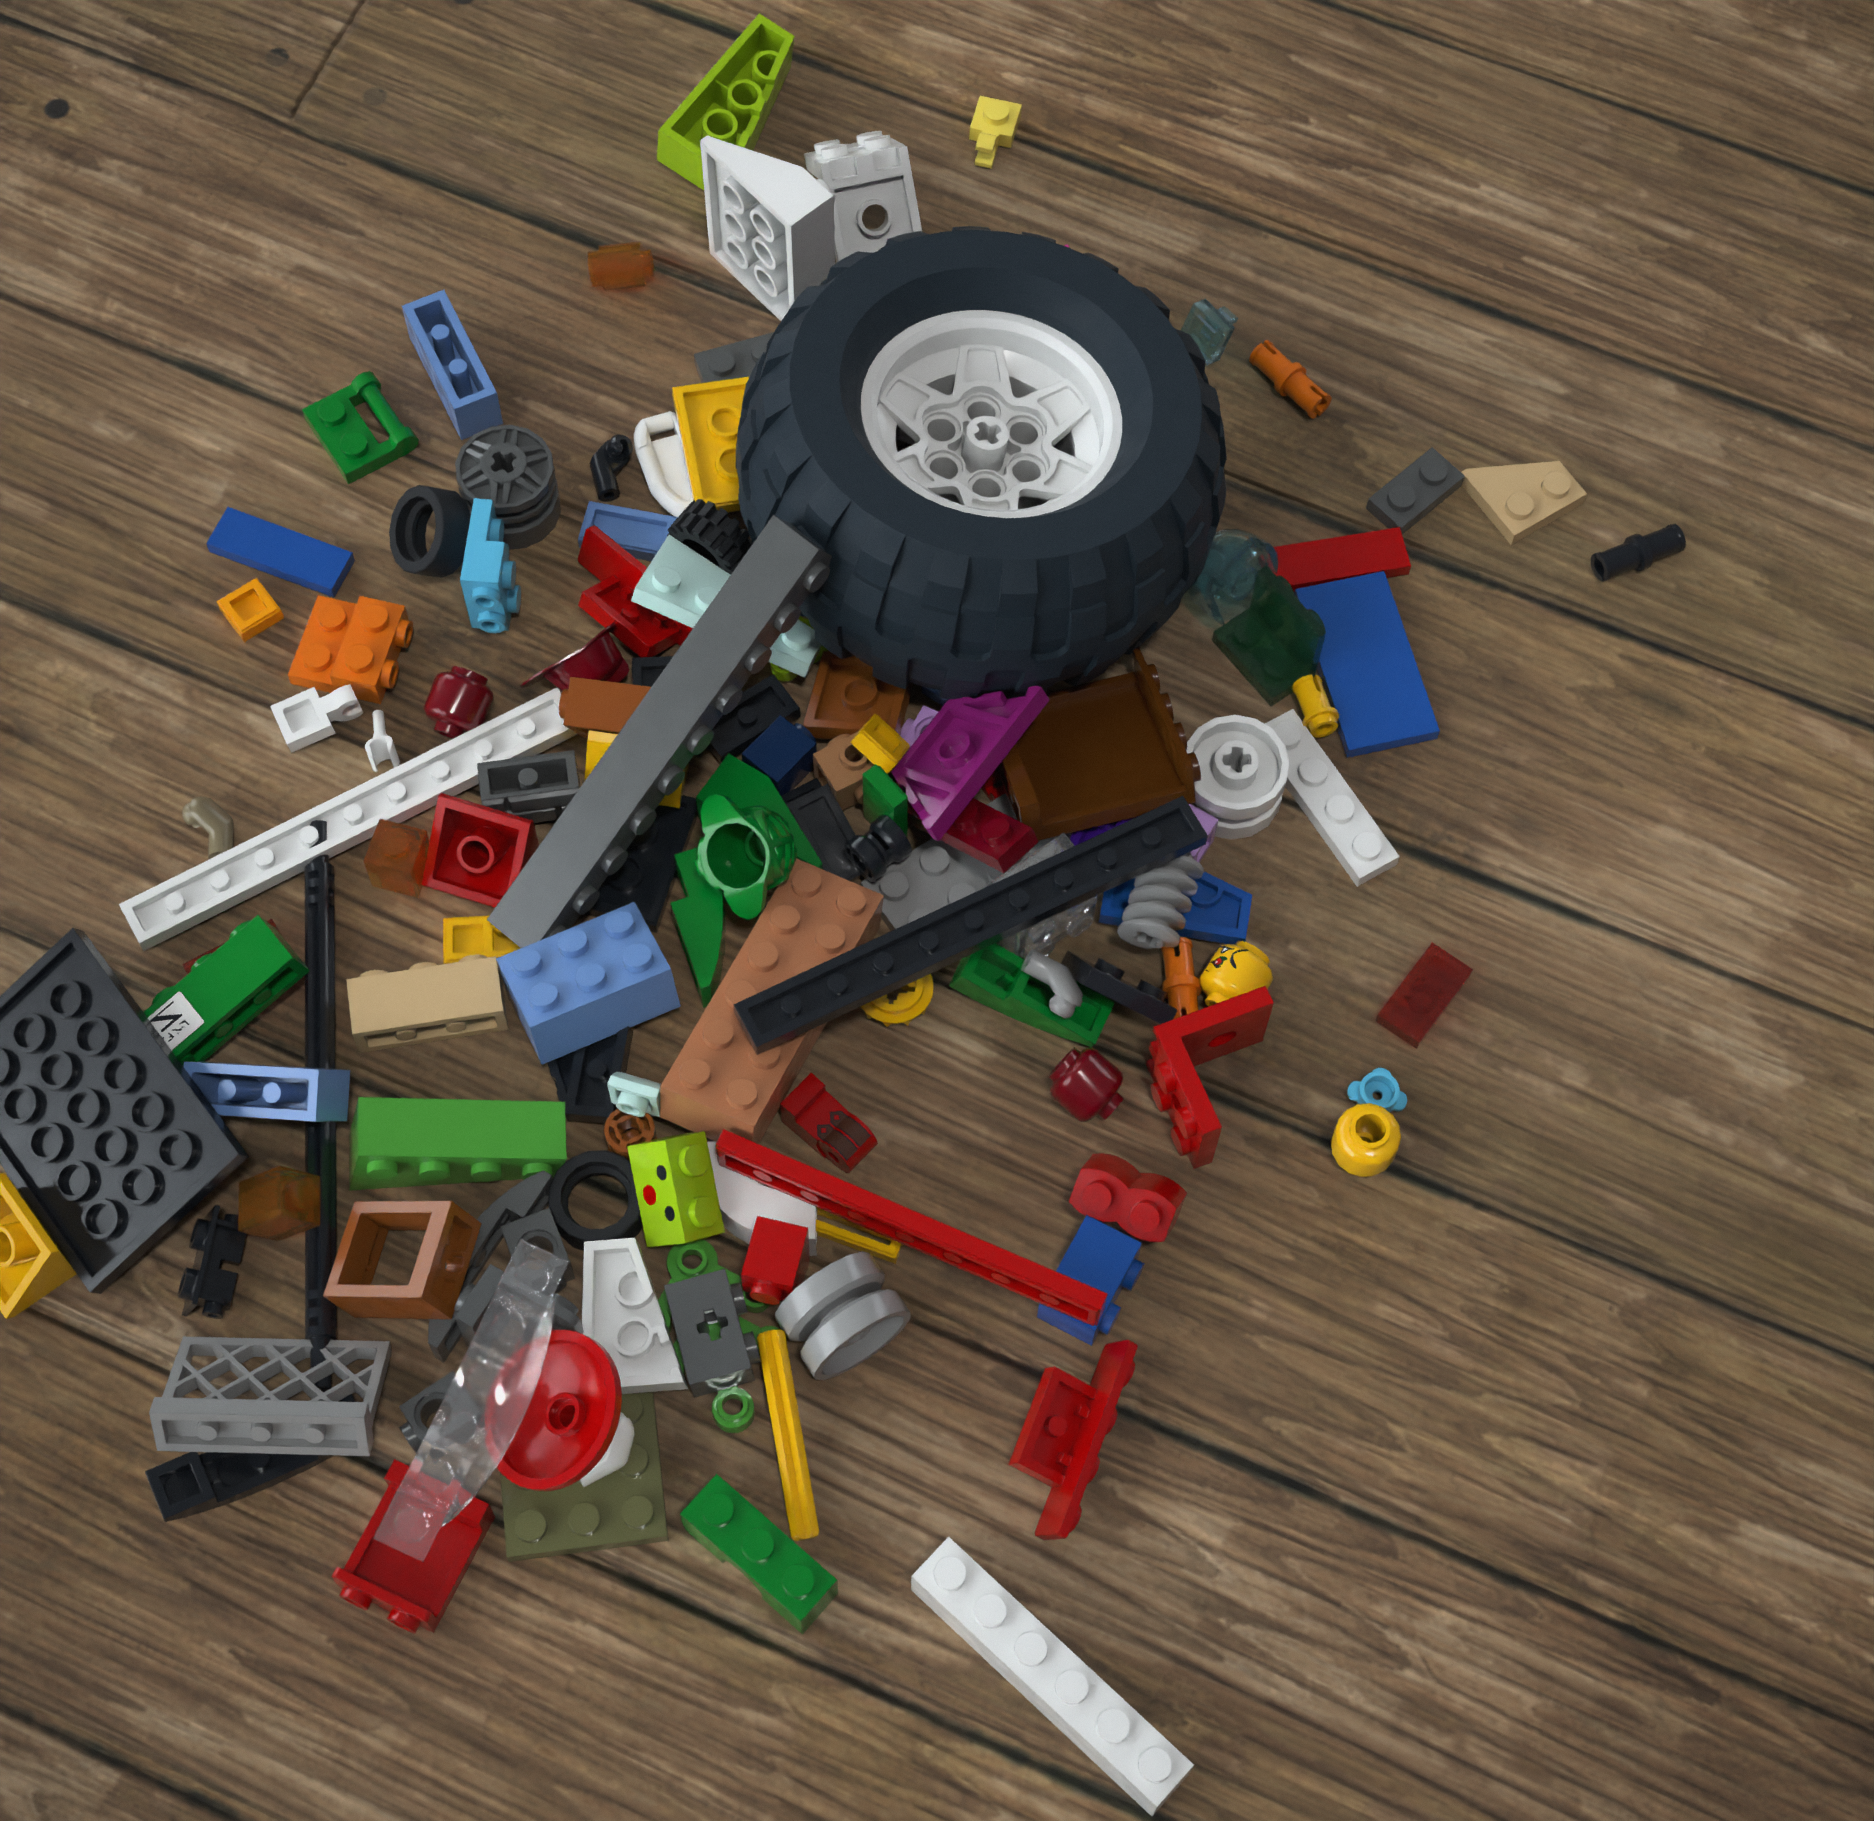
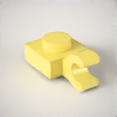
(993, 126)

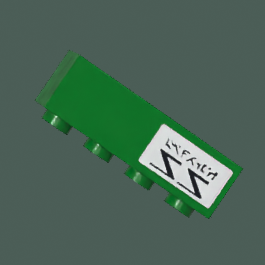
(225, 991)

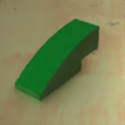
(700, 926)
(996, 981)

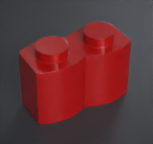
(1139, 1202)

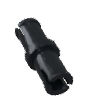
(1638, 552)

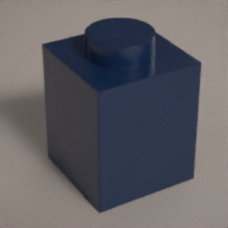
(783, 754)

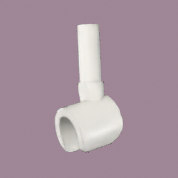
(381, 745)

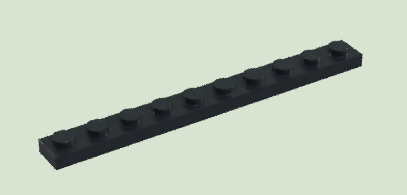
(969, 925)

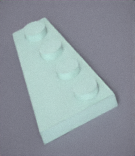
(684, 585)

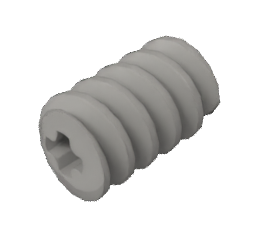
(1158, 904)

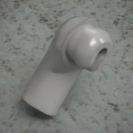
(1059, 979)

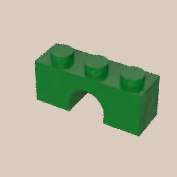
(761, 1551)

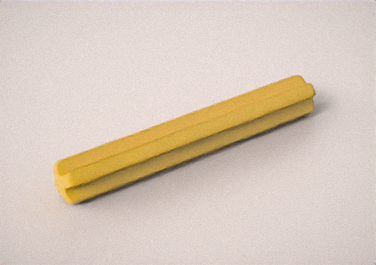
(788, 1435)

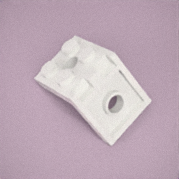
(865, 175)

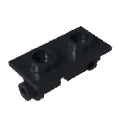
(206, 1283)

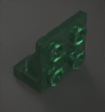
(1273, 638)

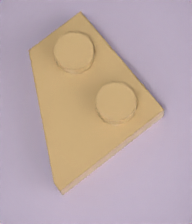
(1523, 495)

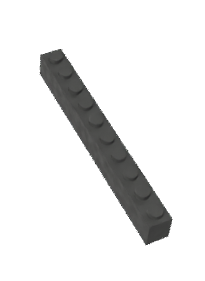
(664, 734)

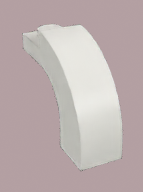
(745, 1199)

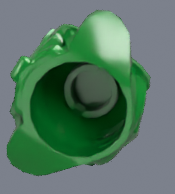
(744, 852)

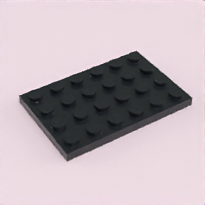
(100, 1115)

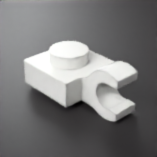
(308, 717)

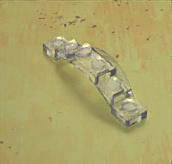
(480, 1405)

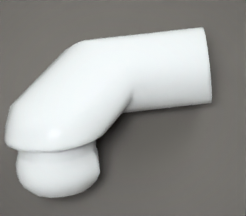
(616, 1454)

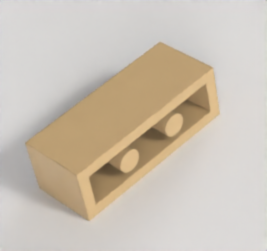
(427, 1003)

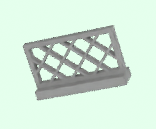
(271, 1421)

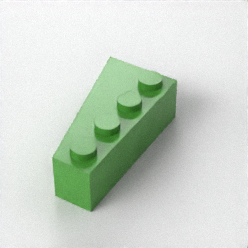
(453, 1141)

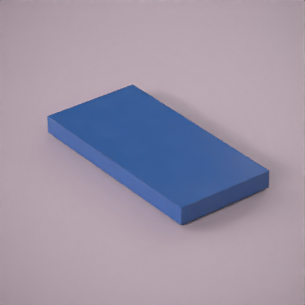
(1369, 666)

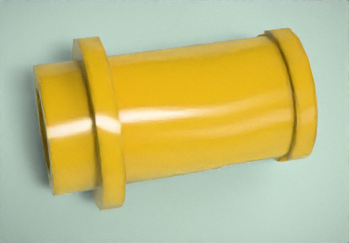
(1318, 714)

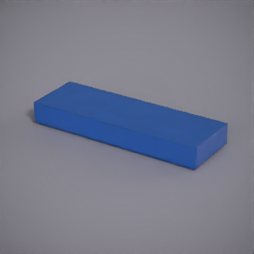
(280, 552)

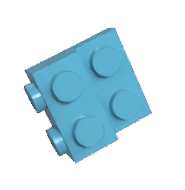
(487, 573)

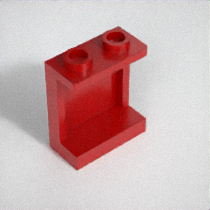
(407, 1588)

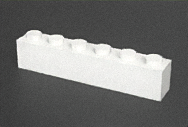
(1050, 1676)

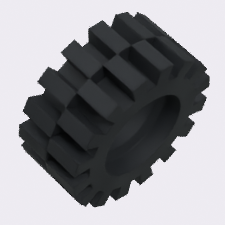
(712, 534)

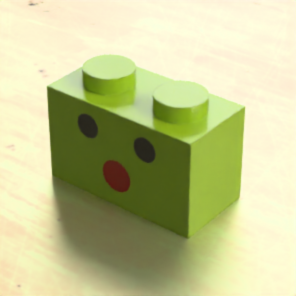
(676, 1189)

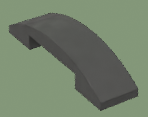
(518, 1202)

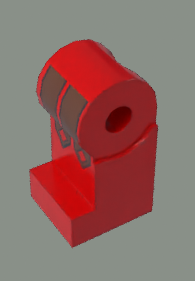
(826, 1124)

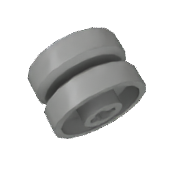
(842, 1315)

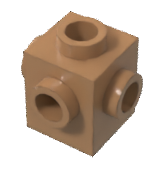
(842, 769)

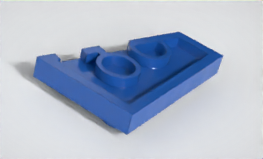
(1216, 915)

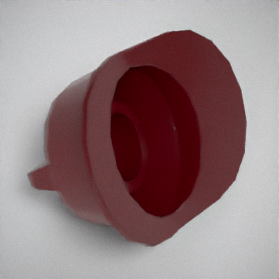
(595, 661)

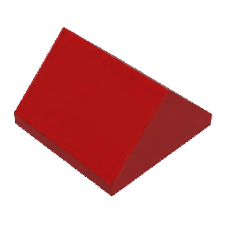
(476, 850)

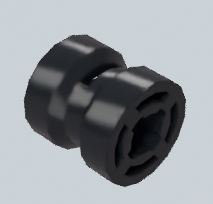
(878, 848)

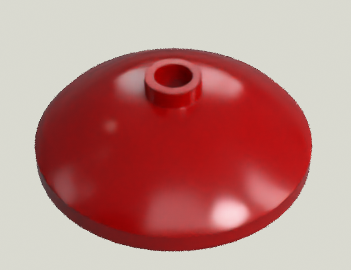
(549, 1445)

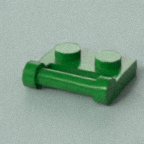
(347, 435)

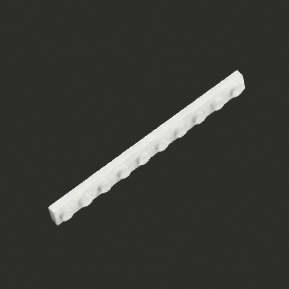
(349, 819)

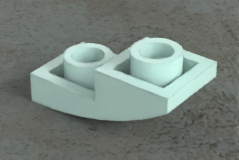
(634, 1094)

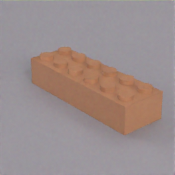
(717, 1074)

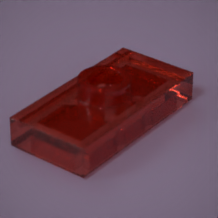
(1424, 995)

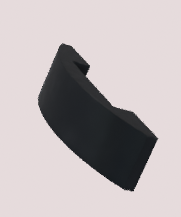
(216, 1479)

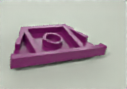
(962, 752)

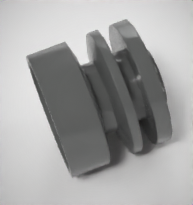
(518, 475)

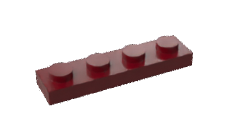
(985, 834)

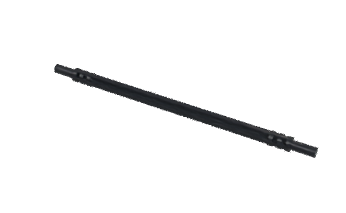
(320, 1136)

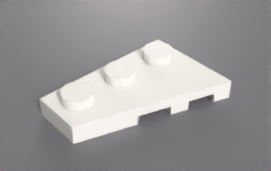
(626, 1317)

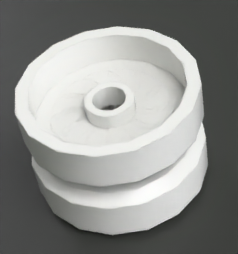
(1241, 774)

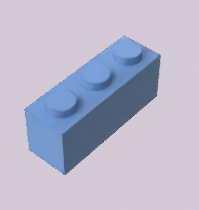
(452, 364)
(273, 1090)

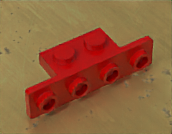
(610, 600)
(1066, 1434)

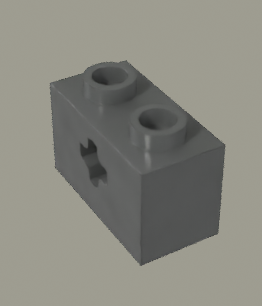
(710, 1363)

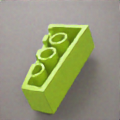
(729, 100)

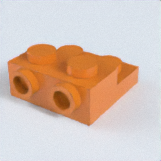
(352, 646)

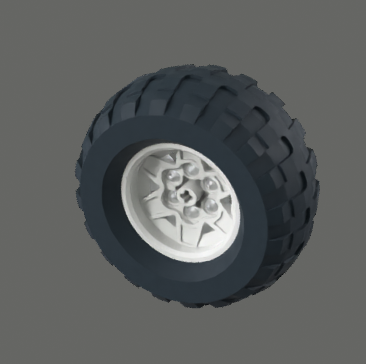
(1049, 471)

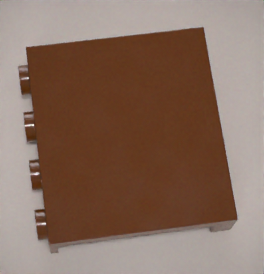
(1099, 755)

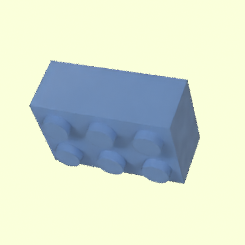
(588, 982)

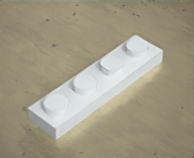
(1332, 804)

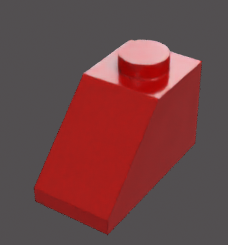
(775, 1260)

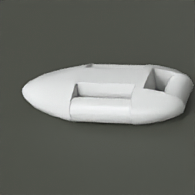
(663, 462)

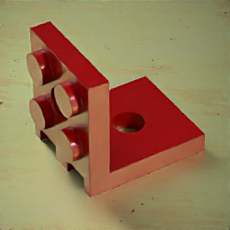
(1191, 1042)

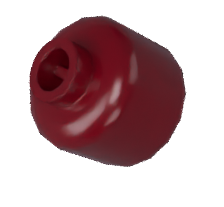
(458, 701)
(1086, 1084)

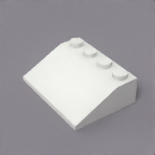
(767, 222)

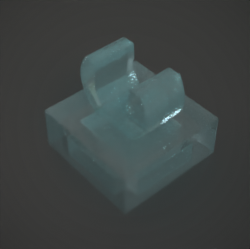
(1210, 328)

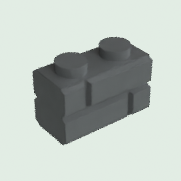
(530, 785)

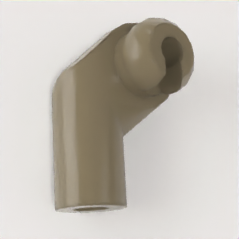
(211, 817)

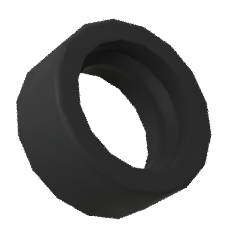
(409, 530)
(580, 1168)

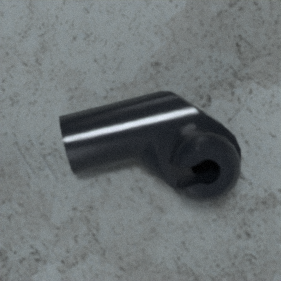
(608, 463)

